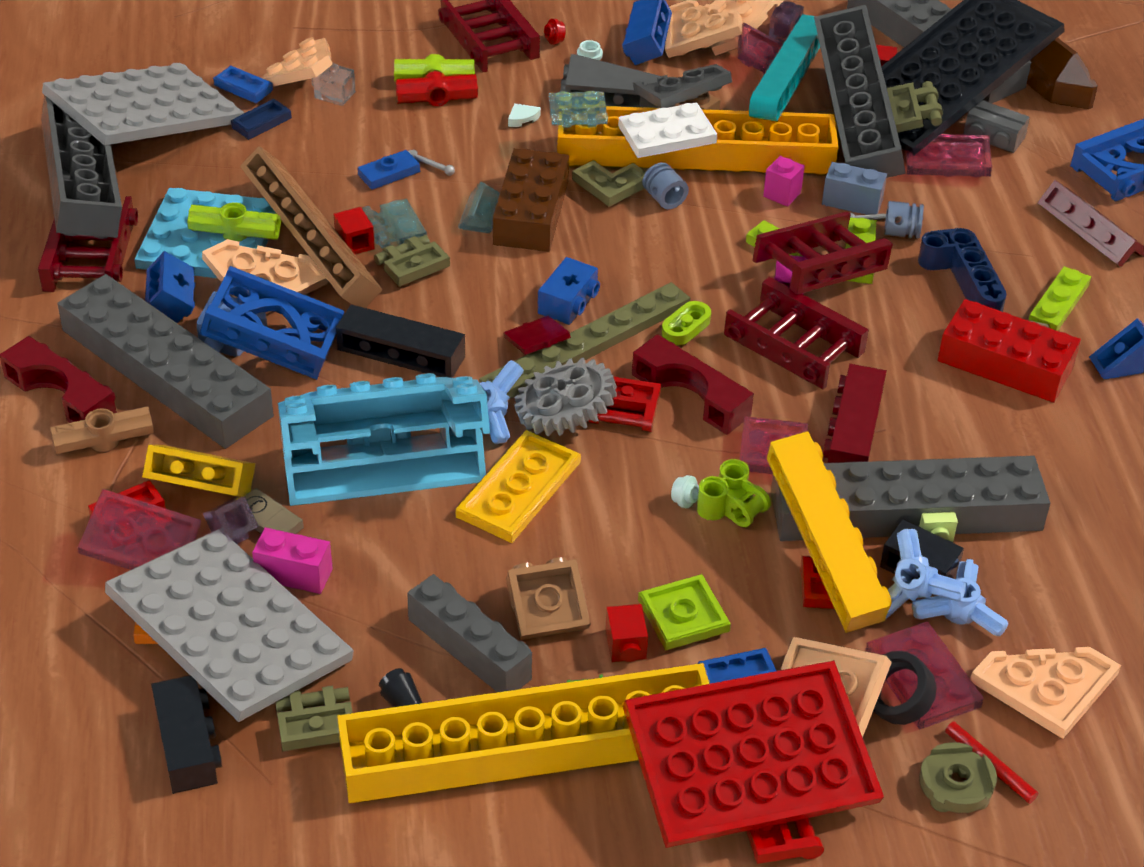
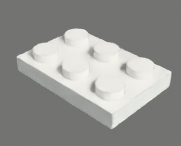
(667, 130)

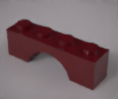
(35, 366)
(671, 366)

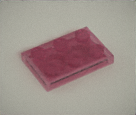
(952, 157)
(134, 531)
(954, 689)

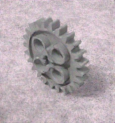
(565, 396)

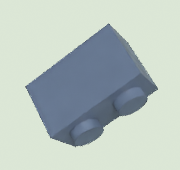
(854, 188)

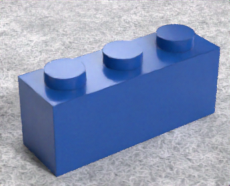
(647, 30)

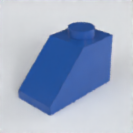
(1122, 354)

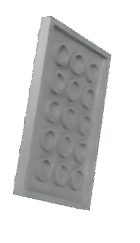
(141, 103)
(229, 624)

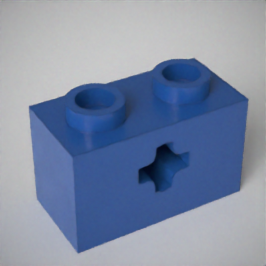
(170, 286)
(568, 290)

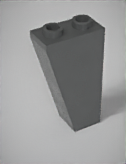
(615, 81)

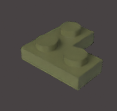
(609, 186)

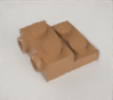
(547, 598)

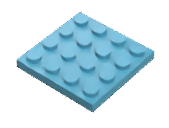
(171, 233)

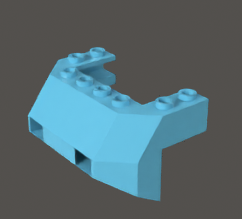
(379, 444)

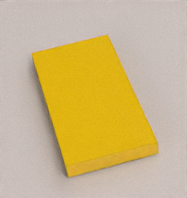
(518, 486)

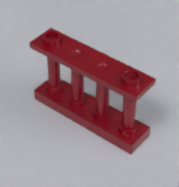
(503, 13)
(58, 251)
(825, 269)
(805, 313)

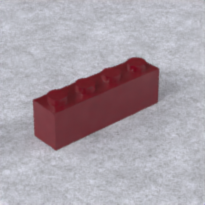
(856, 415)

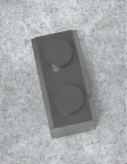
(1004, 126)

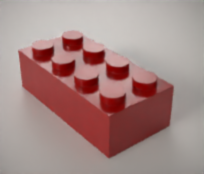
(1009, 350)

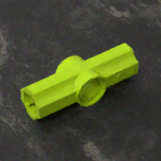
(434, 62)
(234, 222)

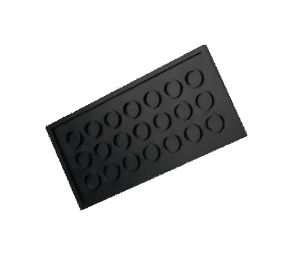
(968, 58)

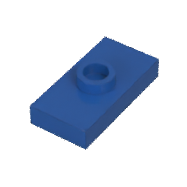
(243, 84)
(388, 169)
(738, 665)

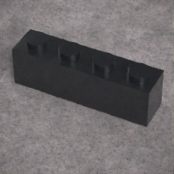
(400, 341)

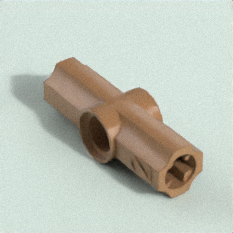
(102, 430)

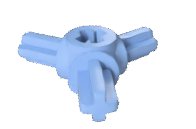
(498, 400)
(914, 565)
(968, 609)

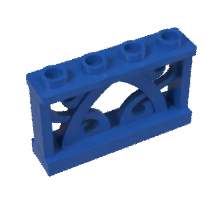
(1098, 159)
(246, 331)

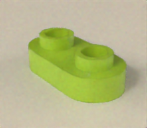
(686, 322)

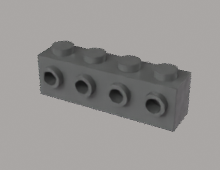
(469, 635)

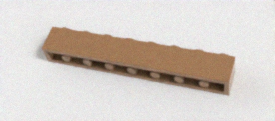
(311, 229)

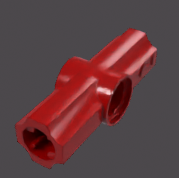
(426, 90)

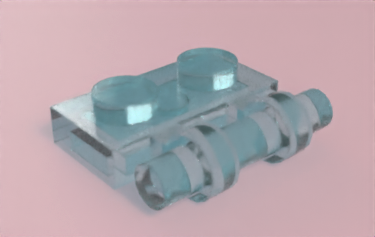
(577, 108)
(399, 219)

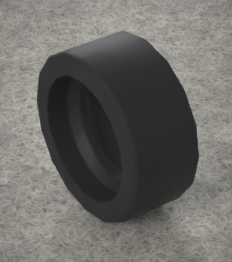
(922, 698)

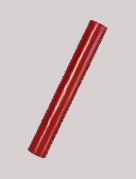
(1003, 772)

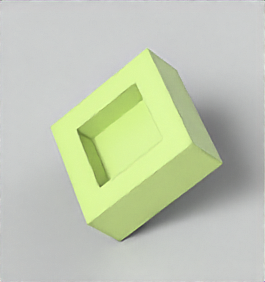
(940, 524)

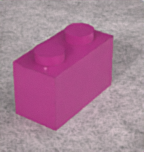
(294, 559)

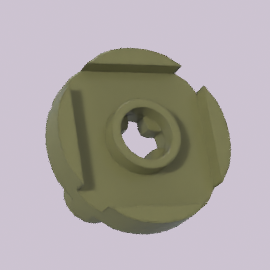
(953, 795)

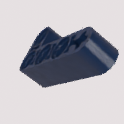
(964, 255)

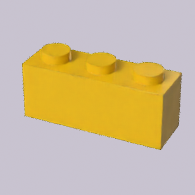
(198, 470)

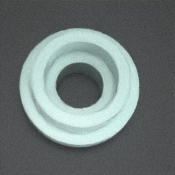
(590, 49)
(685, 491)

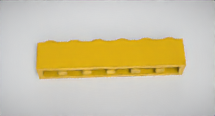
(828, 532)

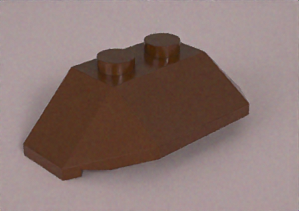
(1062, 76)

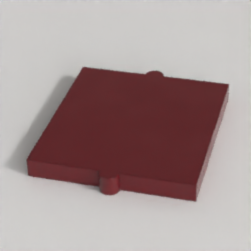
(536, 335)

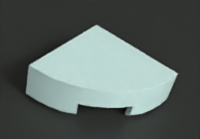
(523, 114)

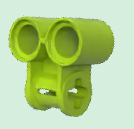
(731, 495)

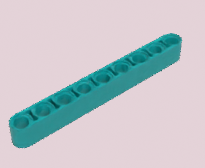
(785, 71)

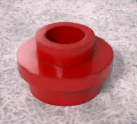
(554, 31)

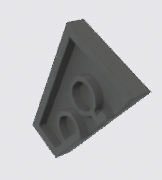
(673, 90)

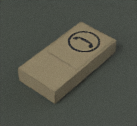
(272, 514)

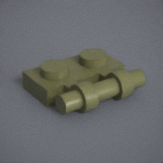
(905, 105)
(412, 259)
(312, 725)

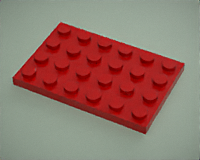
(751, 753)

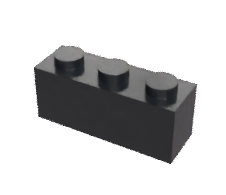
(186, 733)

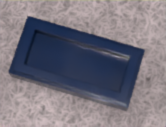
(261, 119)

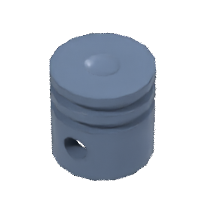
(665, 185)
(910, 223)

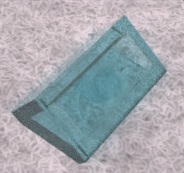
(480, 209)

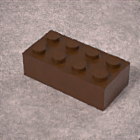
(531, 200)

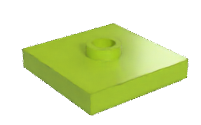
(684, 612)

